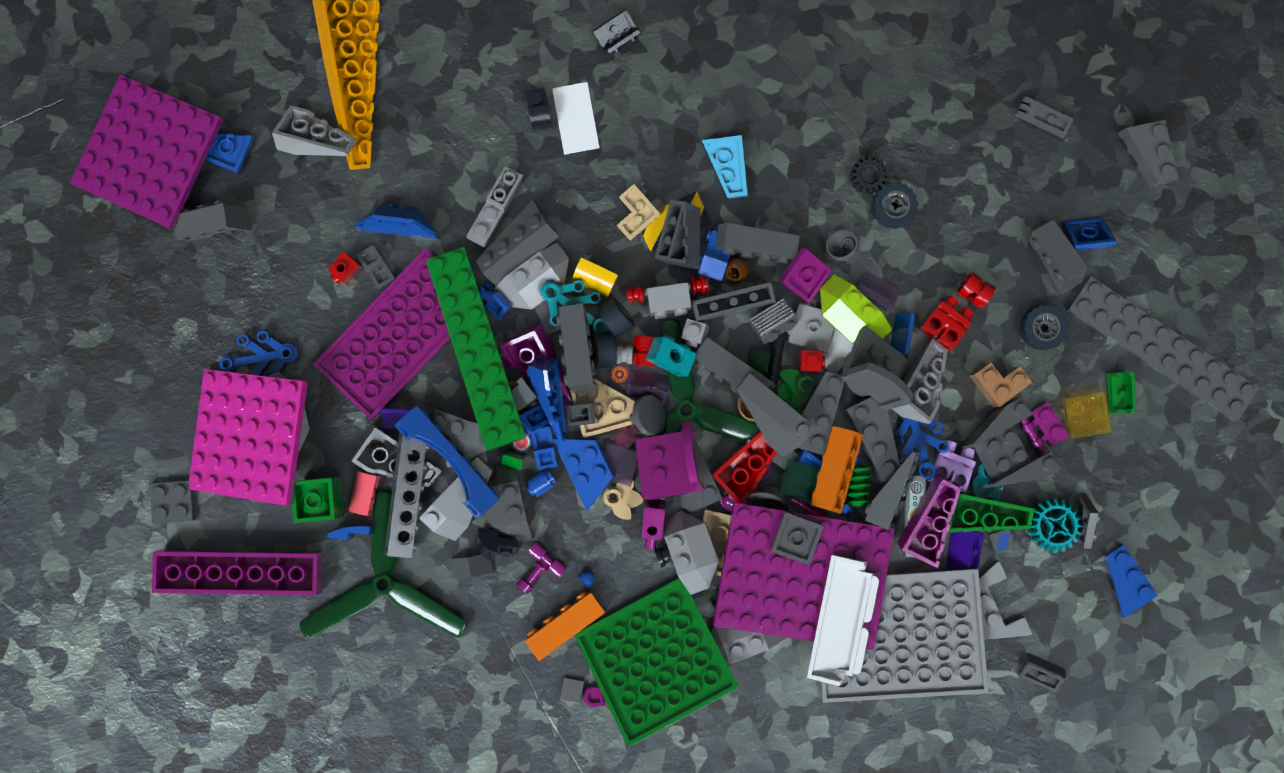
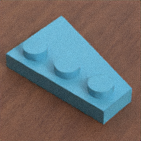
(729, 164)

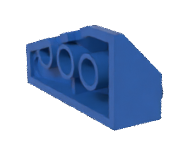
(547, 387)

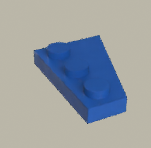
(230, 151)
(1129, 581)

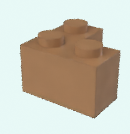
(999, 388)

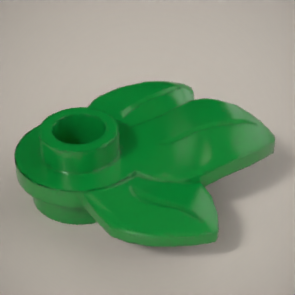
(792, 387)

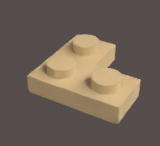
(641, 214)

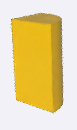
(595, 277)

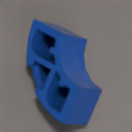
(714, 261)

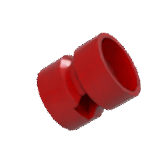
(976, 290)
(642, 345)

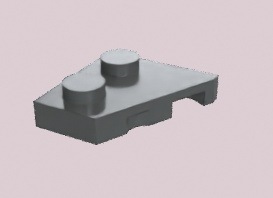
(1090, 517)

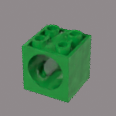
(317, 500)

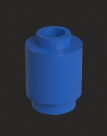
(540, 483)

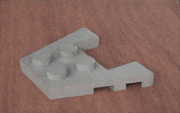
(992, 622)

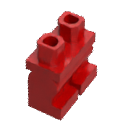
(950, 321)

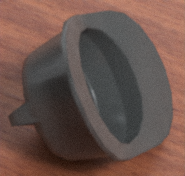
(769, 498)

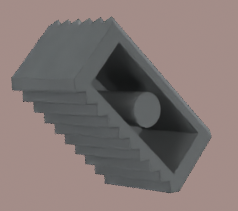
(773, 321)

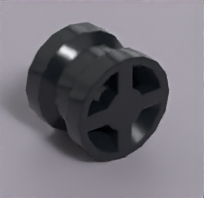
(663, 555)

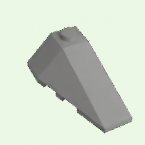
(305, 134)
(448, 513)

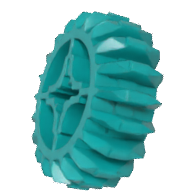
(1059, 519)

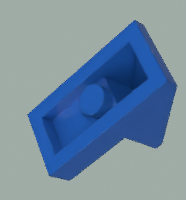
(534, 419)

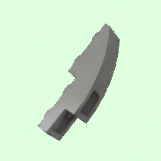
(495, 206)

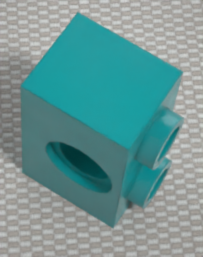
(660, 355)

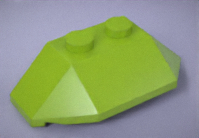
(850, 310)

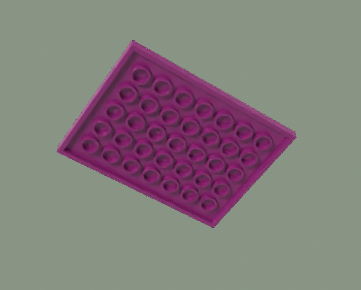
(782, 595)

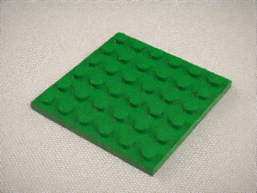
(655, 662)

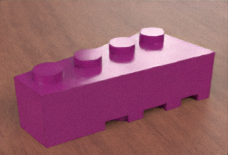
(931, 521)

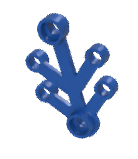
(262, 357)
(918, 438)

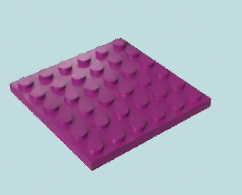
(146, 151)

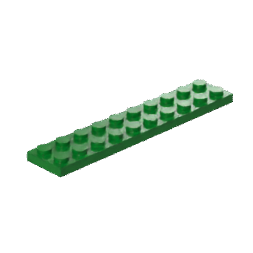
(476, 349)

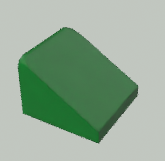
(513, 458)

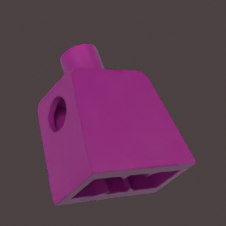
(653, 516)

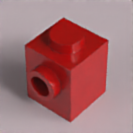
(344, 268)
(811, 361)

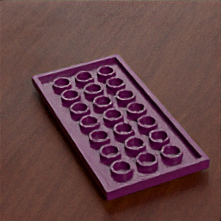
(388, 341)

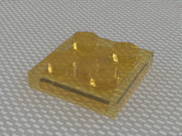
(1086, 415)

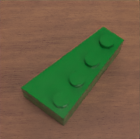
(988, 514)

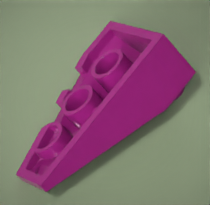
(529, 346)

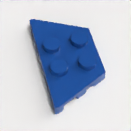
(586, 467)

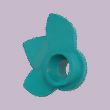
(980, 480)

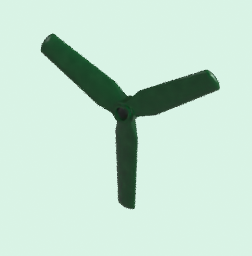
(707, 417)
(365, 594)

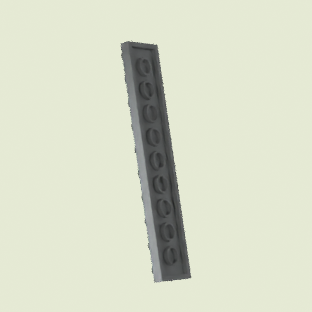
(1163, 349)

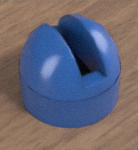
(586, 577)

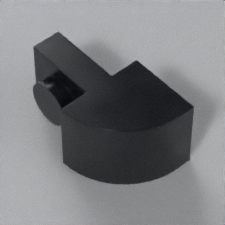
(539, 110)
(489, 544)

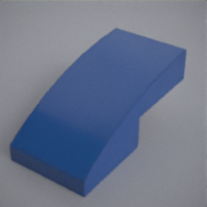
(544, 448)
(346, 532)

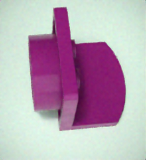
(668, 464)

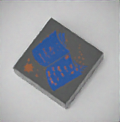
(1001, 541)

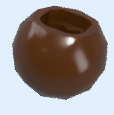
(737, 269)

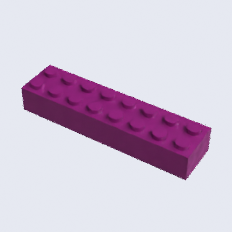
(237, 572)

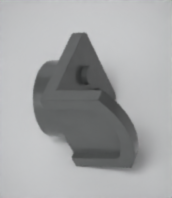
(876, 371)

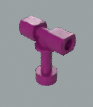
(544, 563)

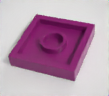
(805, 275)

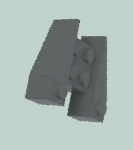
(1003, 450)

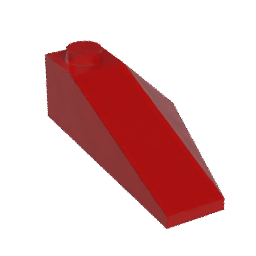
(744, 467)

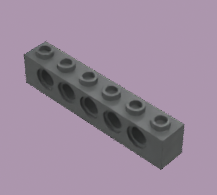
(404, 547)

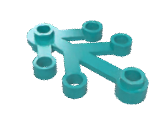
(557, 296)

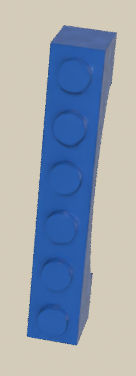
(418, 427)

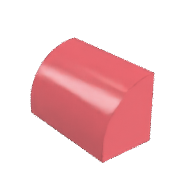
(363, 493)

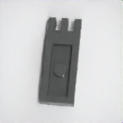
(1044, 117)

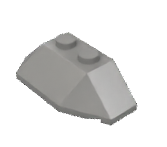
(524, 283)
(691, 551)
(740, 645)

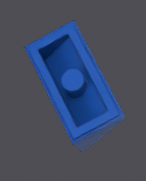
(902, 332)

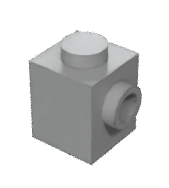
(694, 333)

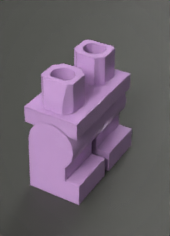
(954, 466)

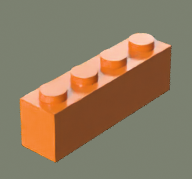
(836, 469)
(565, 625)

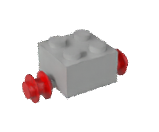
(668, 298)

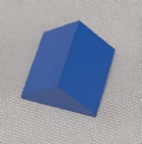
(1088, 234)

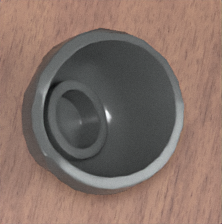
(842, 245)

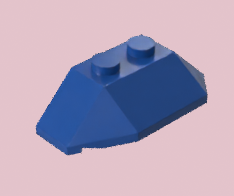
(397, 222)

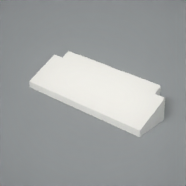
(840, 632)

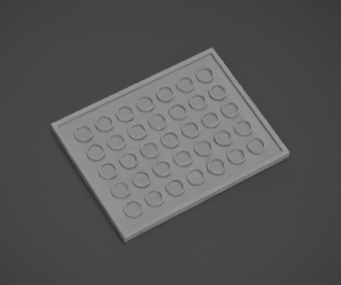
(924, 641)

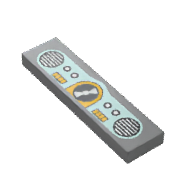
(913, 498)

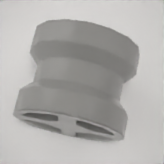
(624, 353)

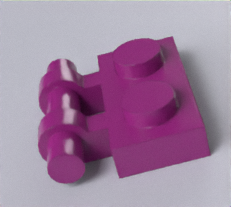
(1048, 424)

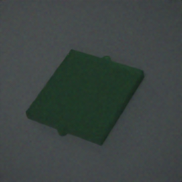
(799, 480)

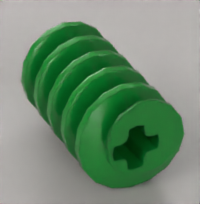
(858, 485)

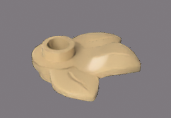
(625, 500)

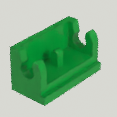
(1121, 392)

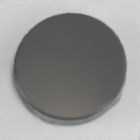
(648, 415)

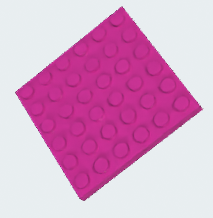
(248, 436)

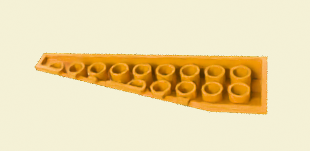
(349, 54)

